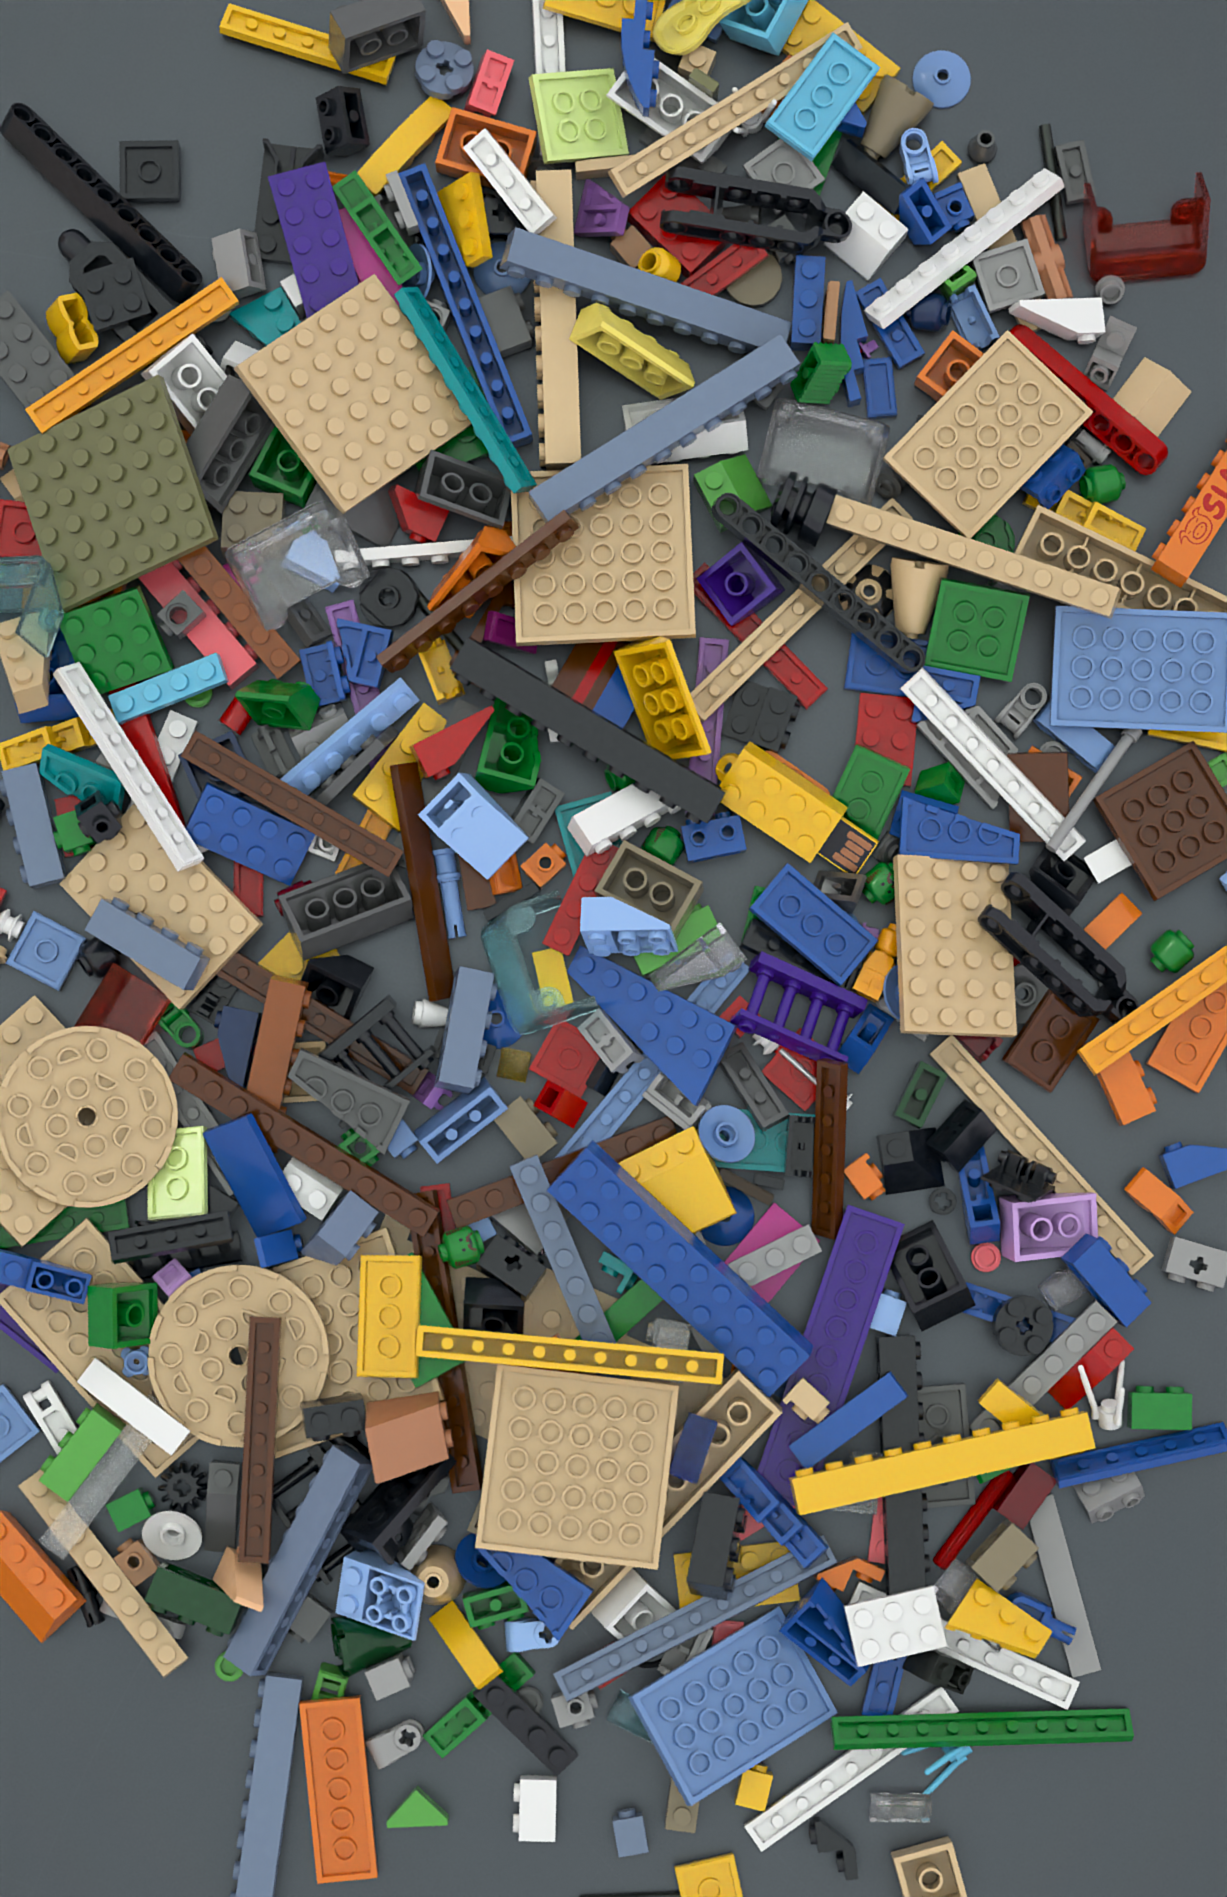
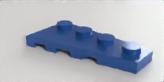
(951, 836)
(543, 1585)

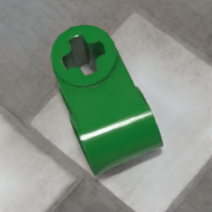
(176, 1021)

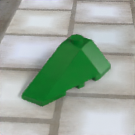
(509, 752)

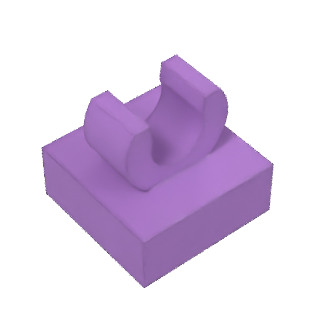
(429, 1094)

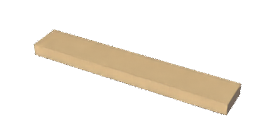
(983, 197)

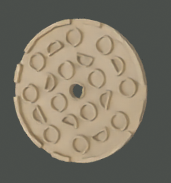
(131, 1124)
(195, 1341)

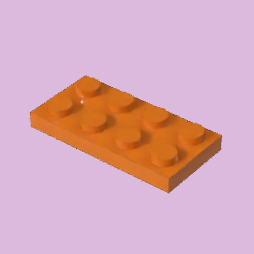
(1193, 1042)

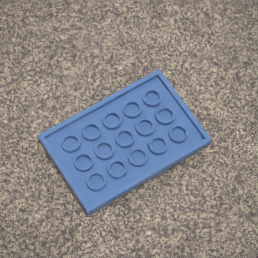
(1140, 670)
(732, 1706)

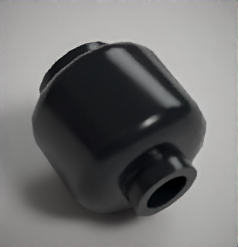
(97, 957)

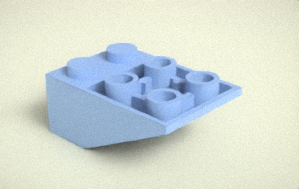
(473, 825)
(619, 928)
(380, 1594)

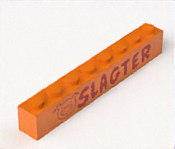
(1198, 527)

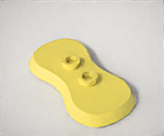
(689, 22)

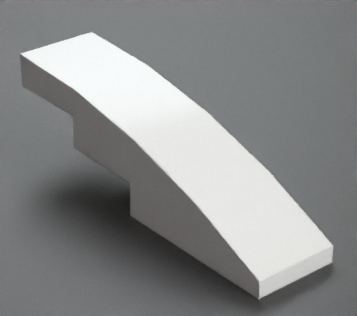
(133, 1406)

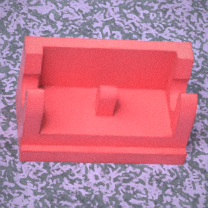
(489, 84)

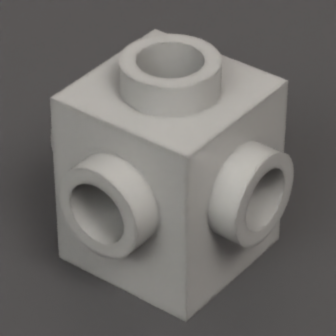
(577, 1717)

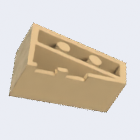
(24, 669)

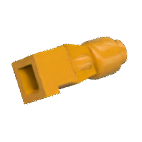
(877, 965)

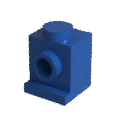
(955, 195)

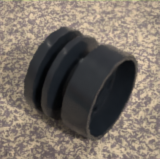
(803, 508)

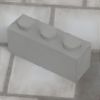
(776, 1256)

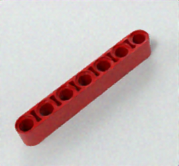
(1119, 422)

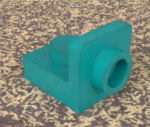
(614, 1266)

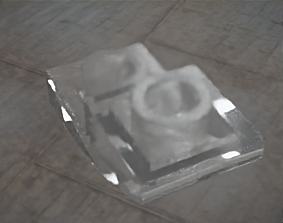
(1062, 1289)

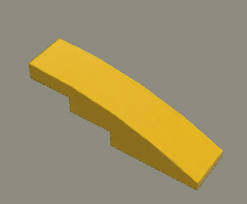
(405, 144)
(1096, 518)
(27, 748)
(1009, 1406)

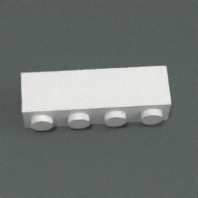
(616, 818)

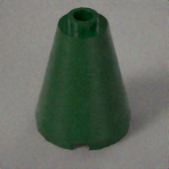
(363, 1644)

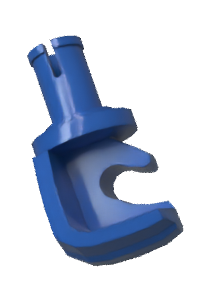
(1042, 1613)

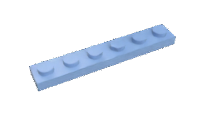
(347, 740)

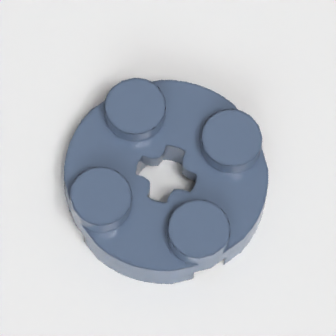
(448, 55)

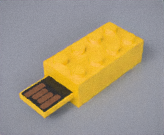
(792, 809)

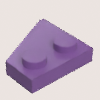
(600, 213)

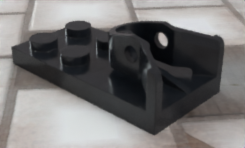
(267, 226)
(389, 1508)

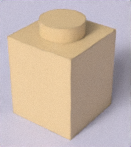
(700, 58)

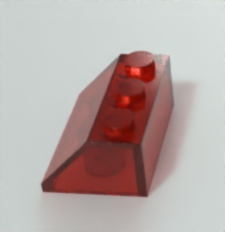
(125, 1005)

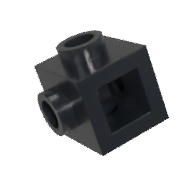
(99, 817)

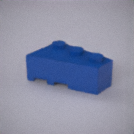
(822, 1631)

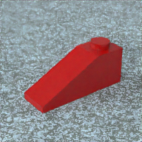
(446, 746)
(1097, 1365)

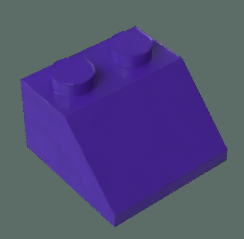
(740, 584)

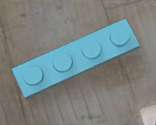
(168, 688)

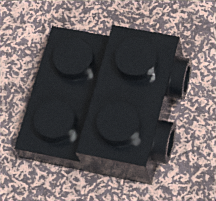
(761, 716)

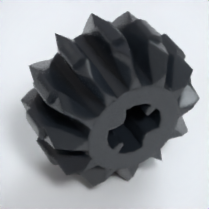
(177, 1494)

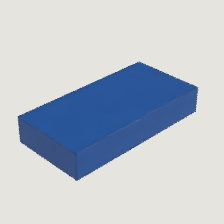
(879, 388)

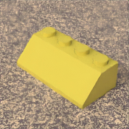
(631, 352)

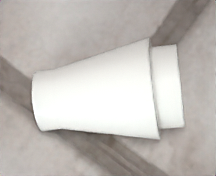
(429, 1014)

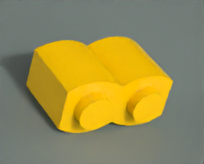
(70, 324)

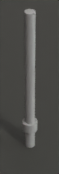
(1128, 737)

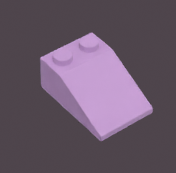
(1045, 1226)

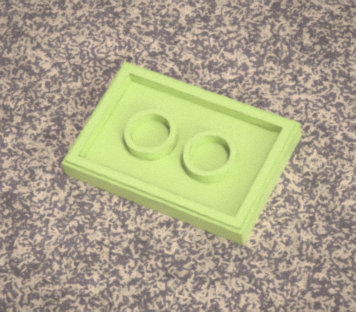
(182, 1183)

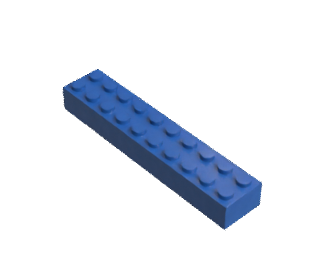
(681, 1268)

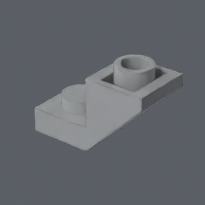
(1109, 352)

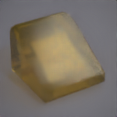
(514, 1064)

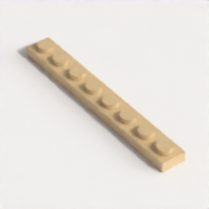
(111, 1583)

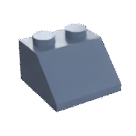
(341, 1230)

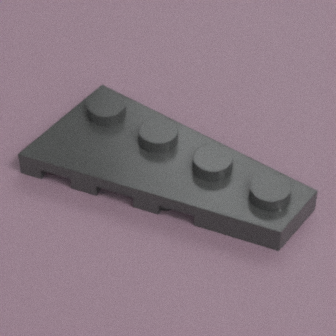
(354, 765)
(359, 1102)

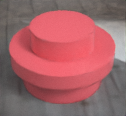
(985, 1257)

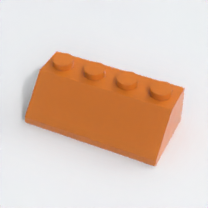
(33, 1581)

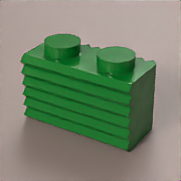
(821, 373)

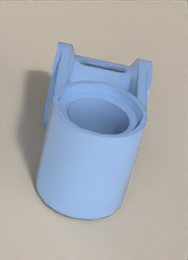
(918, 162)
(526, 1635)

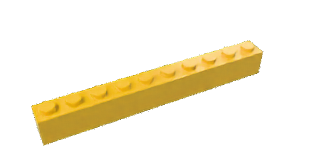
(569, 1354)
(941, 1462)

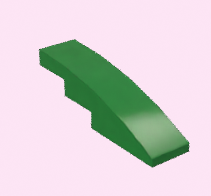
(377, 228)
(470, 1712)

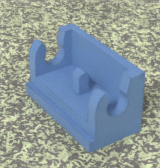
(973, 319)

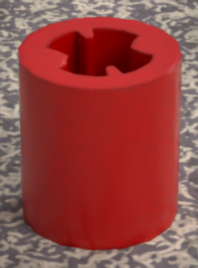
(235, 717)

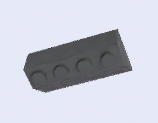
(227, 441)
(344, 909)

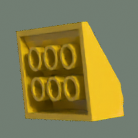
(662, 698)
(683, 1180)

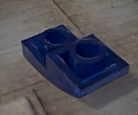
(693, 1448)

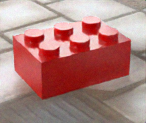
(646, 215)

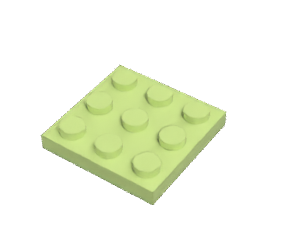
(576, 116)

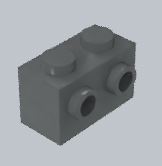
(506, 321)

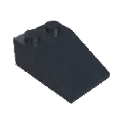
(929, 1277)

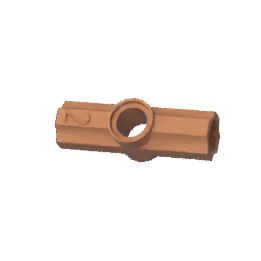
(1047, 257)

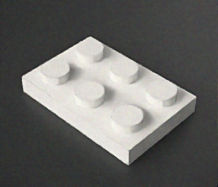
(895, 1626)

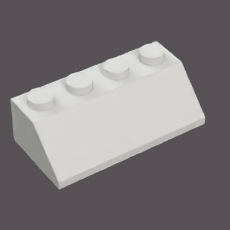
(675, 105)
(190, 379)
(727, 438)

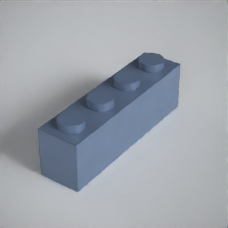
(34, 826)
(148, 944)
(465, 1029)

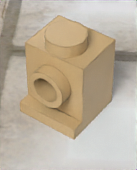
(807, 1401)

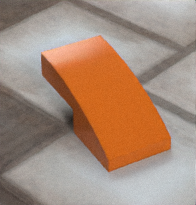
(1113, 921)

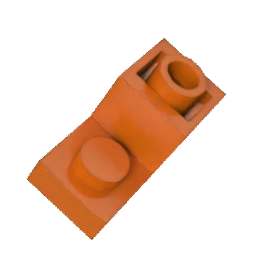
(1158, 1200)
(839, 1574)

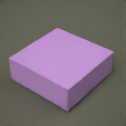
(171, 1277)

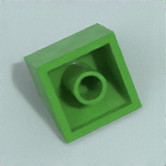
(734, 477)

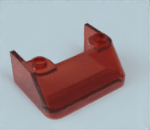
(1148, 247)

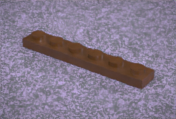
(829, 1147)

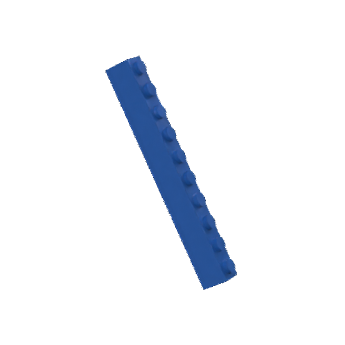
(464, 304)

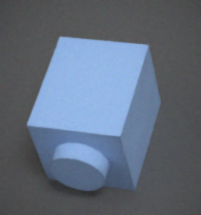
(888, 1312)

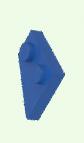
(360, 649)
(958, 685)

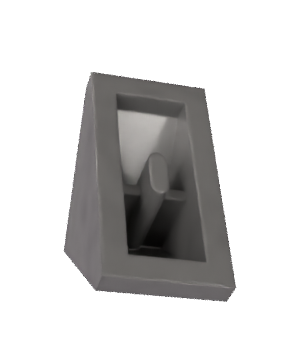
(841, 888)

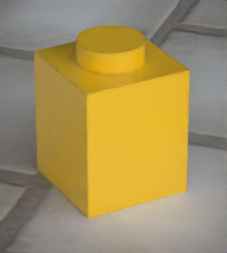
(754, 1787)

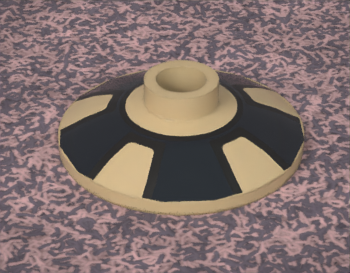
(880, 581)

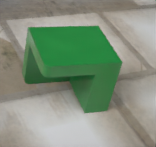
(941, 783)

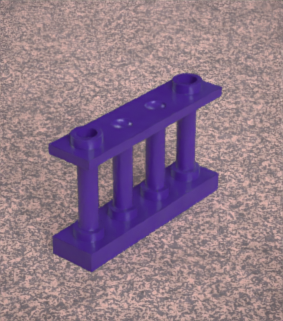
(819, 993)

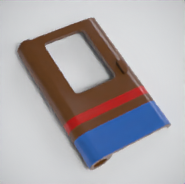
(587, 675)

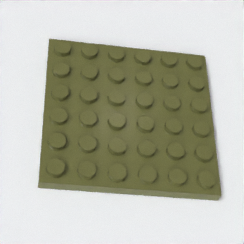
(113, 493)

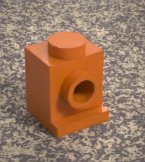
(540, 875)
(864, 1178)

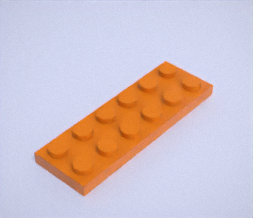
(338, 1789)

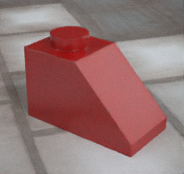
(417, 517)

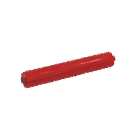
(972, 1520)

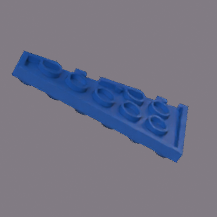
(669, 1029)

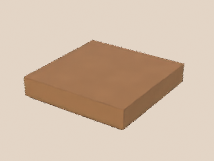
(830, 312)

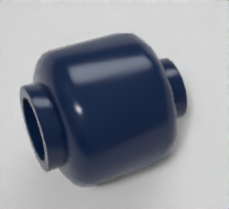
(930, 313)

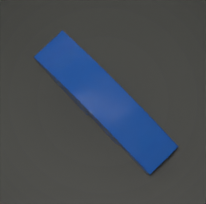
(851, 333)
(988, 1301)
(848, 1420)
(774, 1512)

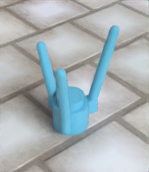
(953, 1754)

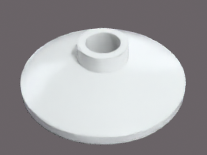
(172, 1535)

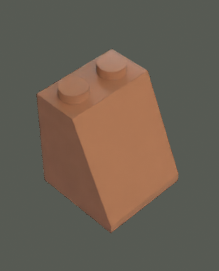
(407, 1434)

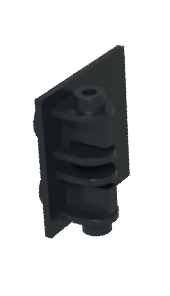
(1012, 1177)

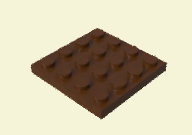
(1169, 820)

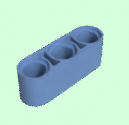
(1081, 742)

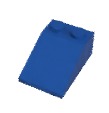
(58, 705)

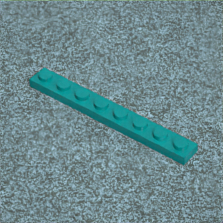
(465, 389)

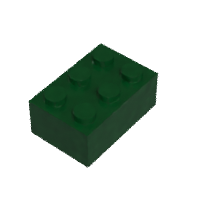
(193, 1599)

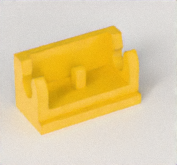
(439, 674)

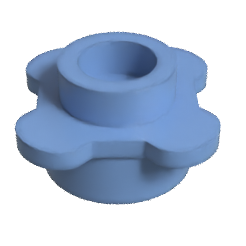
(130, 1367)

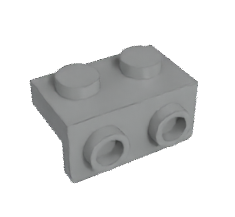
(324, 725)
(1109, 1495)

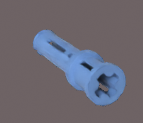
(447, 877)

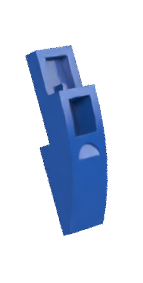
(639, 62)
(43, 1277)

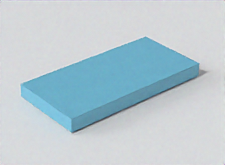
(822, 96)

